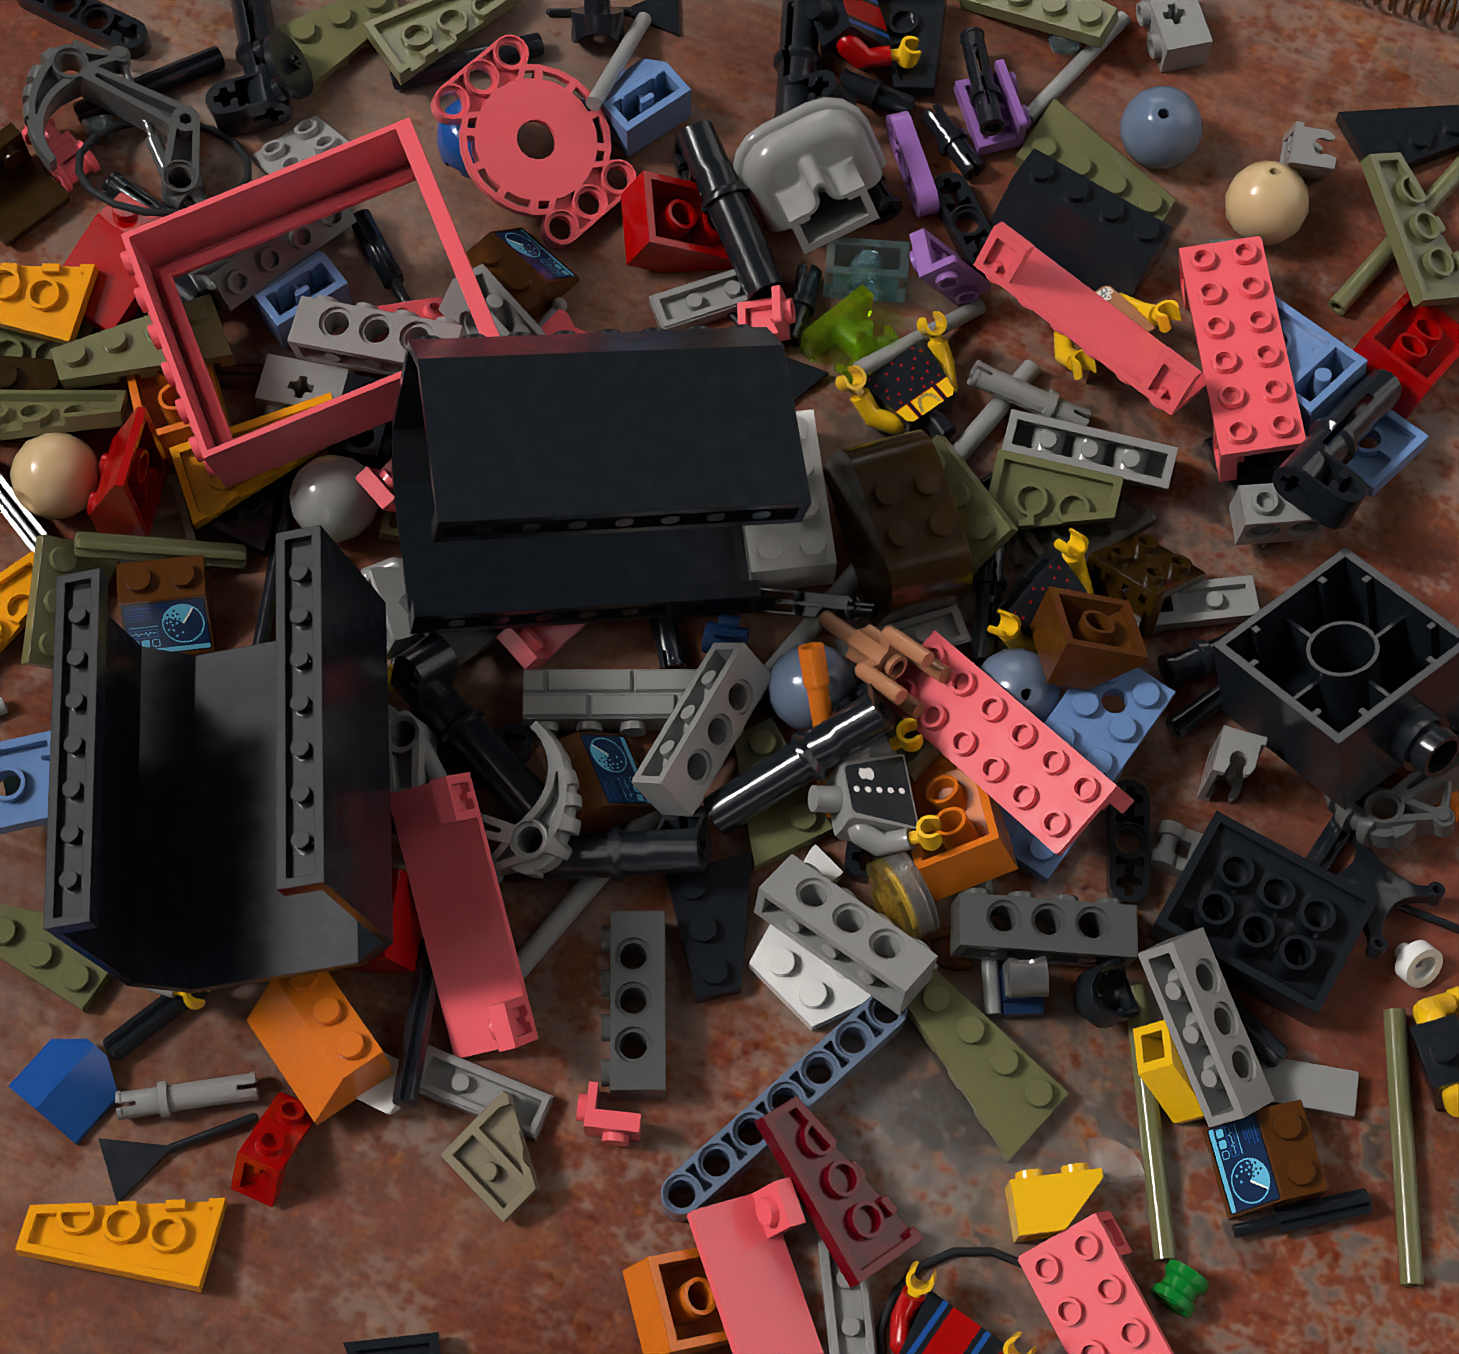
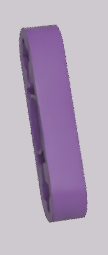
(912, 164)

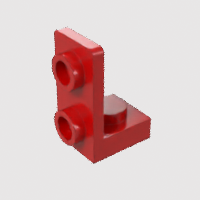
(268, 1149)

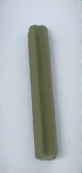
(152, 548)

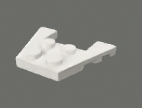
(801, 979)

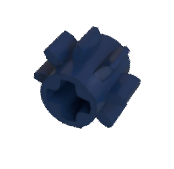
(724, 631)

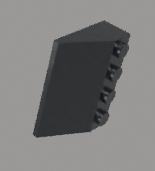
(1268, 915)

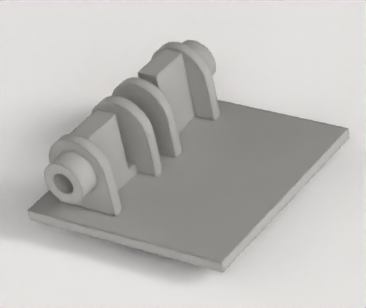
(304, 141)

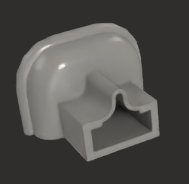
(812, 171)

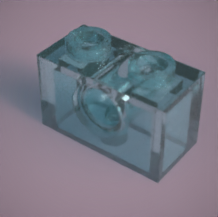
(871, 262)

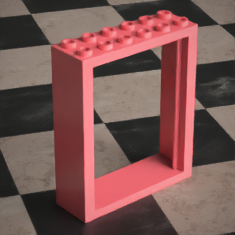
(252, 216)

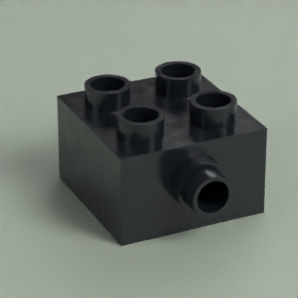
(1345, 679)

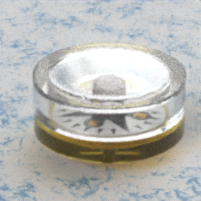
(902, 894)

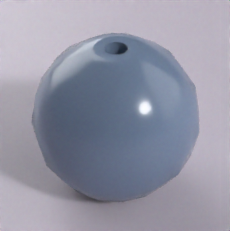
(1161, 127)
(1023, 678)
(790, 696)

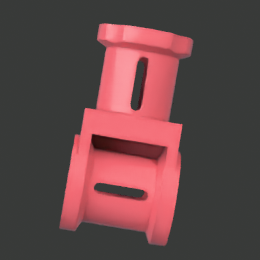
(64, 148)

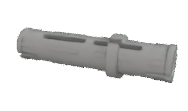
(1026, 395)
(186, 1096)

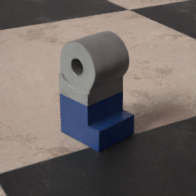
(1024, 987)

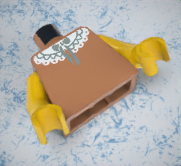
(1144, 314)

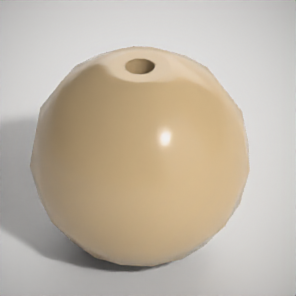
(1267, 202)
(54, 475)

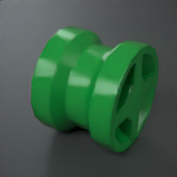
(1179, 1288)

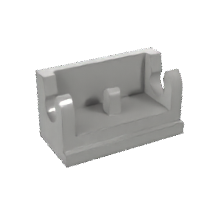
(1302, 151)
(1231, 761)

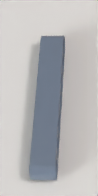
(792, 1083)

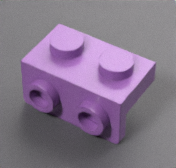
(1014, 114)
(945, 269)

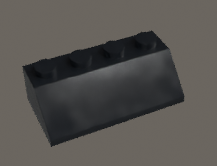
(1082, 225)

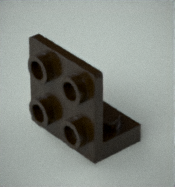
(26, 189)
(1142, 574)

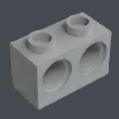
(1265, 517)

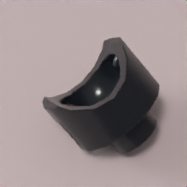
(597, 18)
(1105, 995)

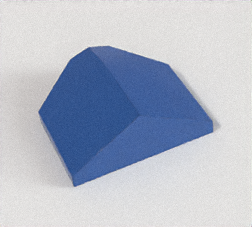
(68, 1085)

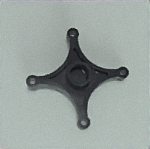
(1392, 890)

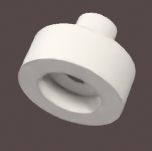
(1417, 963)

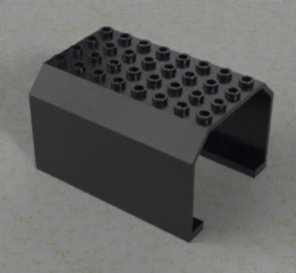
(590, 474)
(228, 801)

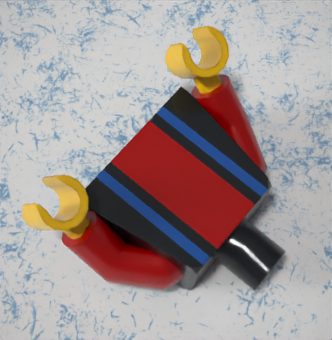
(859, 34)
(937, 1327)

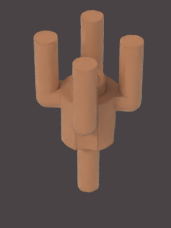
(883, 657)

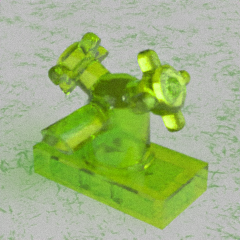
(846, 329)

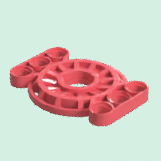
(493, 137)

